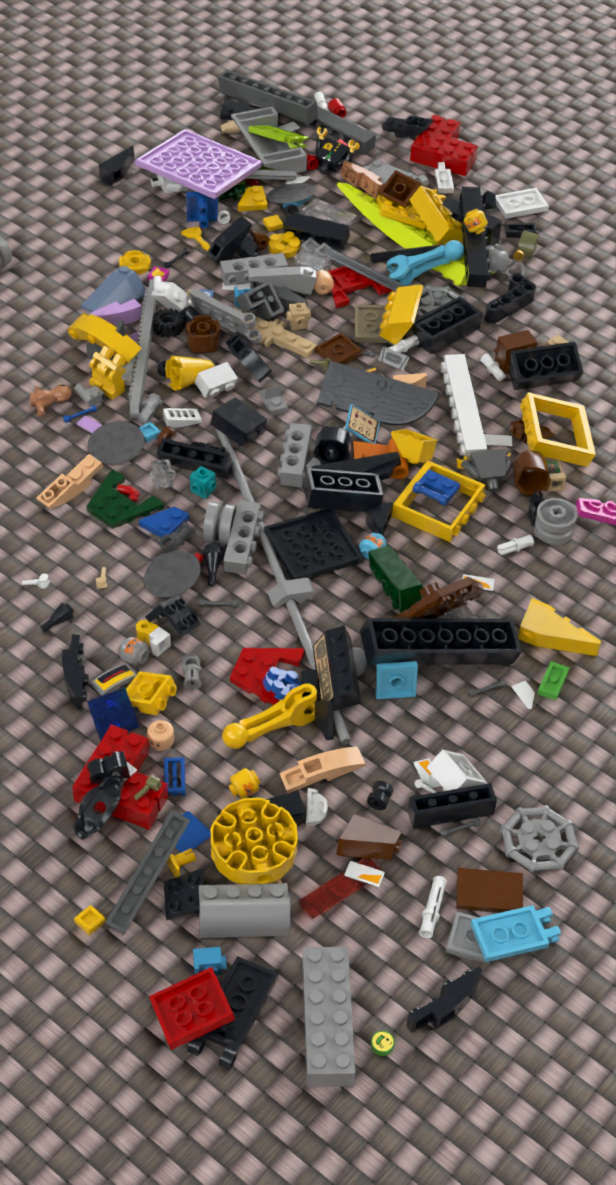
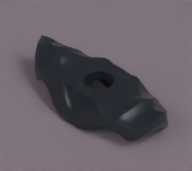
(88, 820)

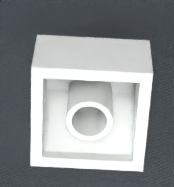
(454, 771)

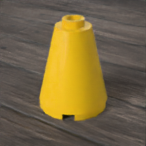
(184, 370)

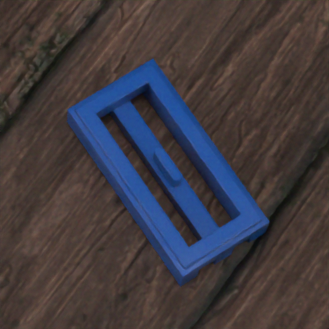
(175, 790)

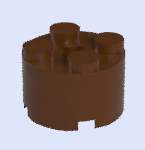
(203, 334)

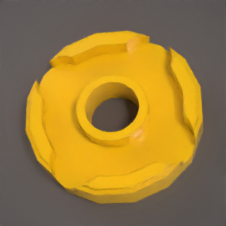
(143, 261)

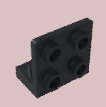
(177, 613)

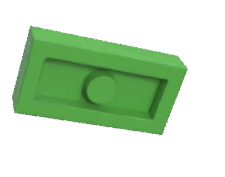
(553, 681)

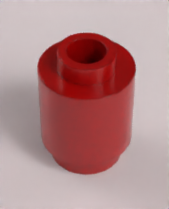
(336, 107)

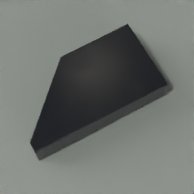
(325, 718)

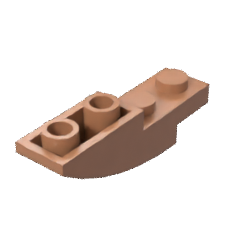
(361, 178)

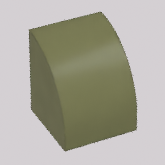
(528, 243)

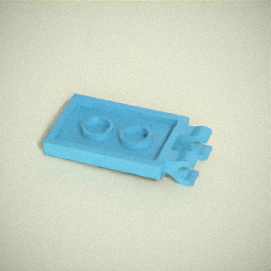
(514, 932)

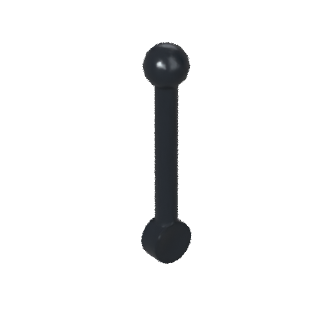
(168, 264)

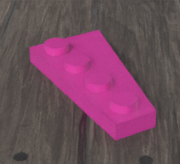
(596, 510)

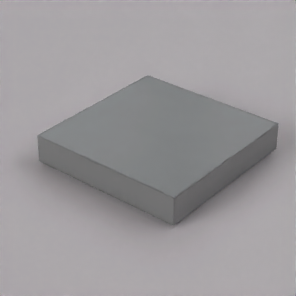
(462, 939)

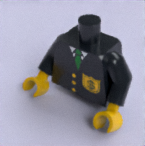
(332, 153)

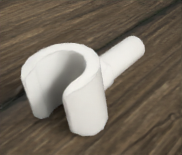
(42, 582)

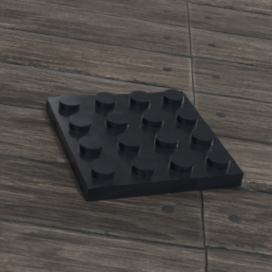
(313, 544)

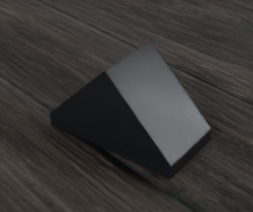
(379, 518)

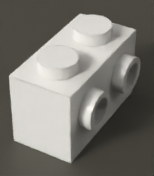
(216, 380)

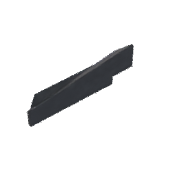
(378, 464)

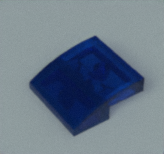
(113, 710)

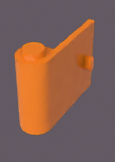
(363, 449)

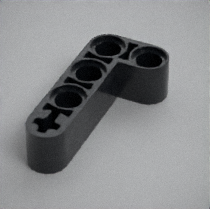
(519, 294)

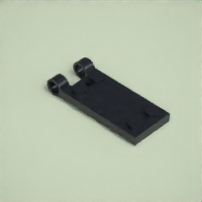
(246, 992)

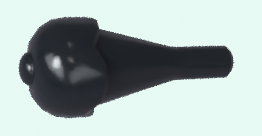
(212, 554)

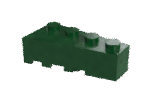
(395, 578)

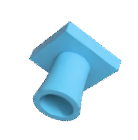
(396, 680)

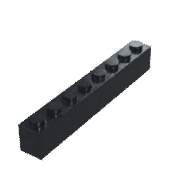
(474, 244)

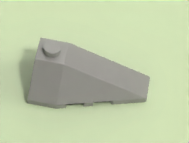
(293, 278)

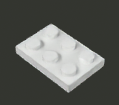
(521, 203)

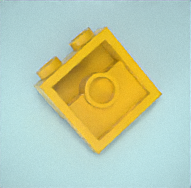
(151, 692)

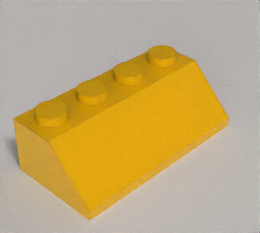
(400, 312)

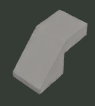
(297, 589)

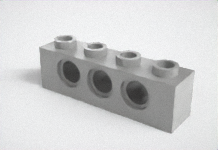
(236, 270)
(295, 455)
(233, 560)

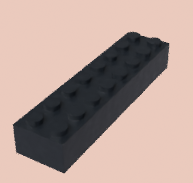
(440, 641)

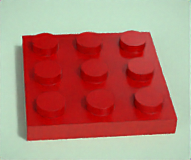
(191, 1008)

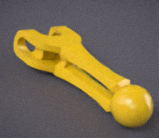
(284, 713)

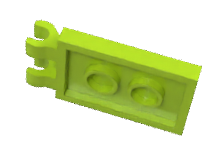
(279, 135)

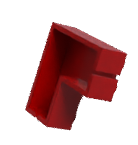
(441, 144)
(136, 749)

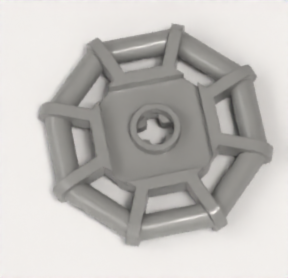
(435, 298)
(539, 828)

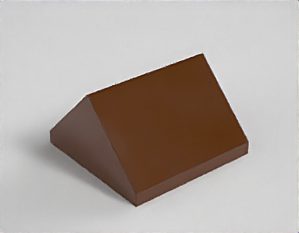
(399, 189)

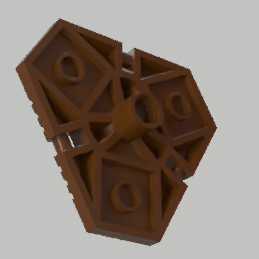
(442, 600)

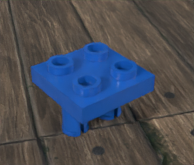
(201, 208)

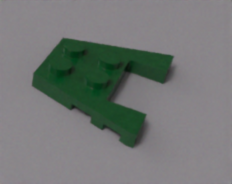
(115, 508)

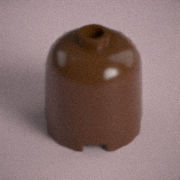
(531, 472)

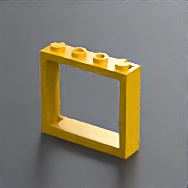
(579, 455)
(467, 486)

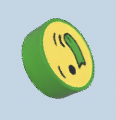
(382, 1043)

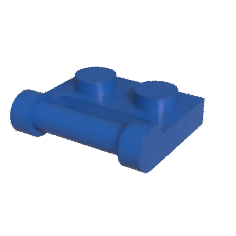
(436, 487)

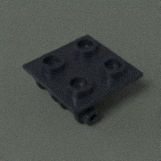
(183, 894)

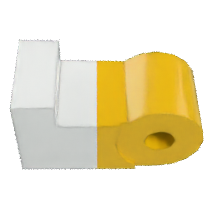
(153, 636)

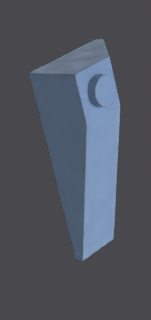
(119, 286)

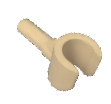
(101, 581)

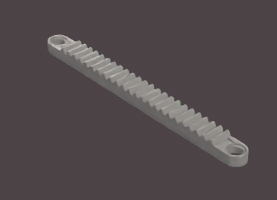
(142, 357)

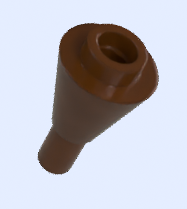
(261, 239)

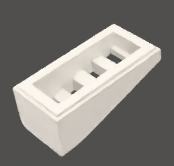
(178, 417)

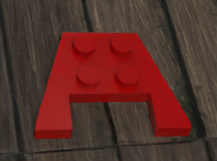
(348, 280)
(254, 665)

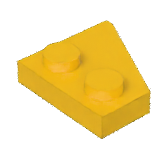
(253, 199)

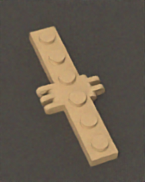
(275, 333)

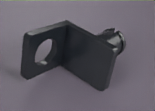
(533, 505)

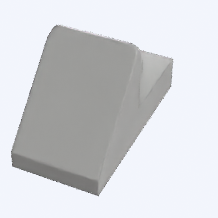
(273, 400)

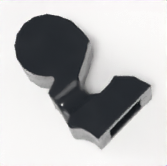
(103, 768)

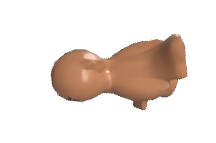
(44, 398)

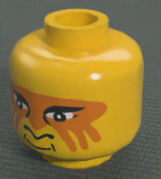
(475, 221)
(244, 783)

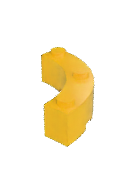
(103, 334)

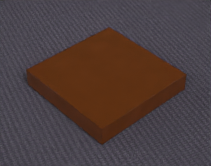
(339, 349)

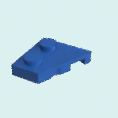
(164, 521)

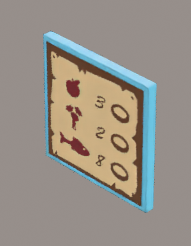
(362, 424)

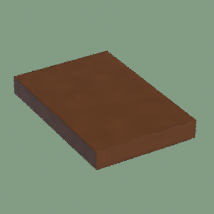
(489, 890)

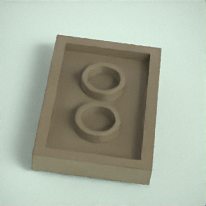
(367, 323)

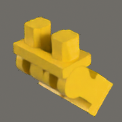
(108, 372)

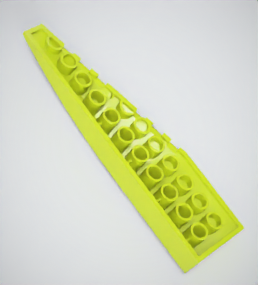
(402, 233)

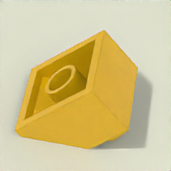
(414, 445)

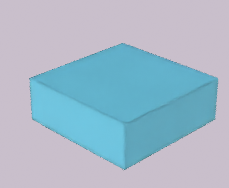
(149, 431)

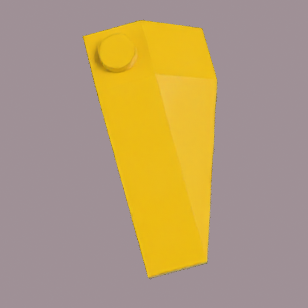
(549, 630)

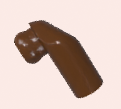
(167, 431)

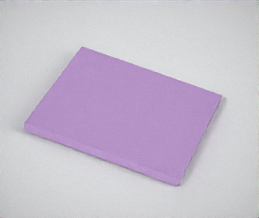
(199, 163)

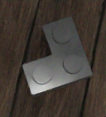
(262, 298)

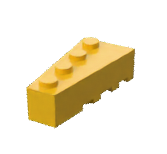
(436, 216)

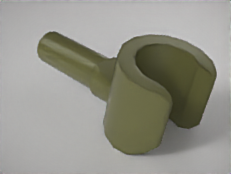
(324, 363)
(153, 783)

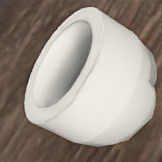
(226, 218)

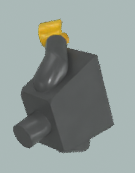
(487, 467)

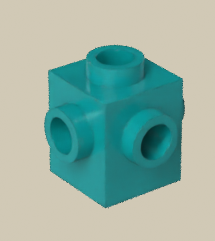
(202, 482)

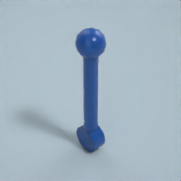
(66, 418)

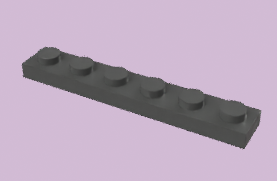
(147, 872)

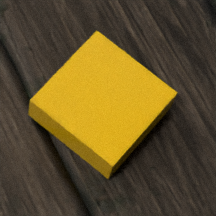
(273, 223)
(90, 920)

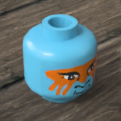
(371, 542)

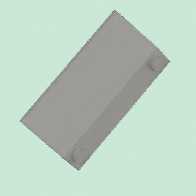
(270, 151)

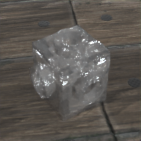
(162, 474)

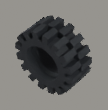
(168, 322)

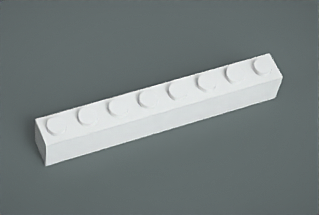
(463, 405)

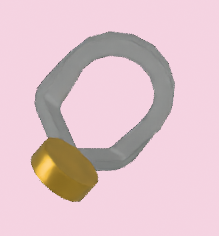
(518, 256)

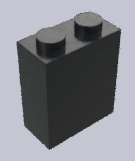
(238, 421)

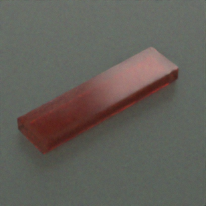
(333, 891)

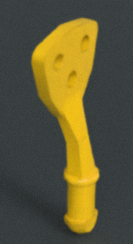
(195, 233)

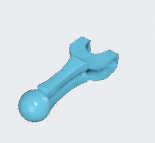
(413, 266)

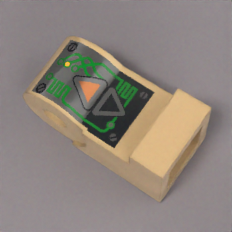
(556, 475)

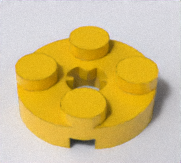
(278, 241)

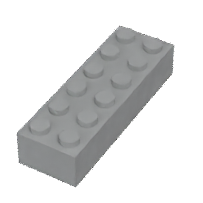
(328, 1017)

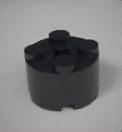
(332, 445)

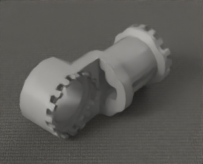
(148, 408)
(191, 672)

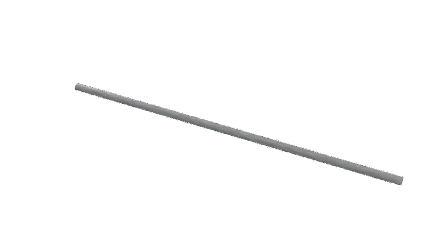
(279, 575)

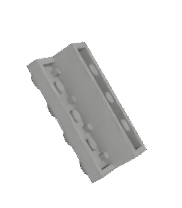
(244, 910)

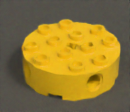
(254, 841)

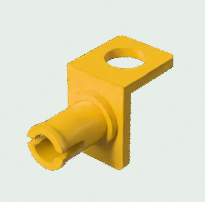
(180, 860)

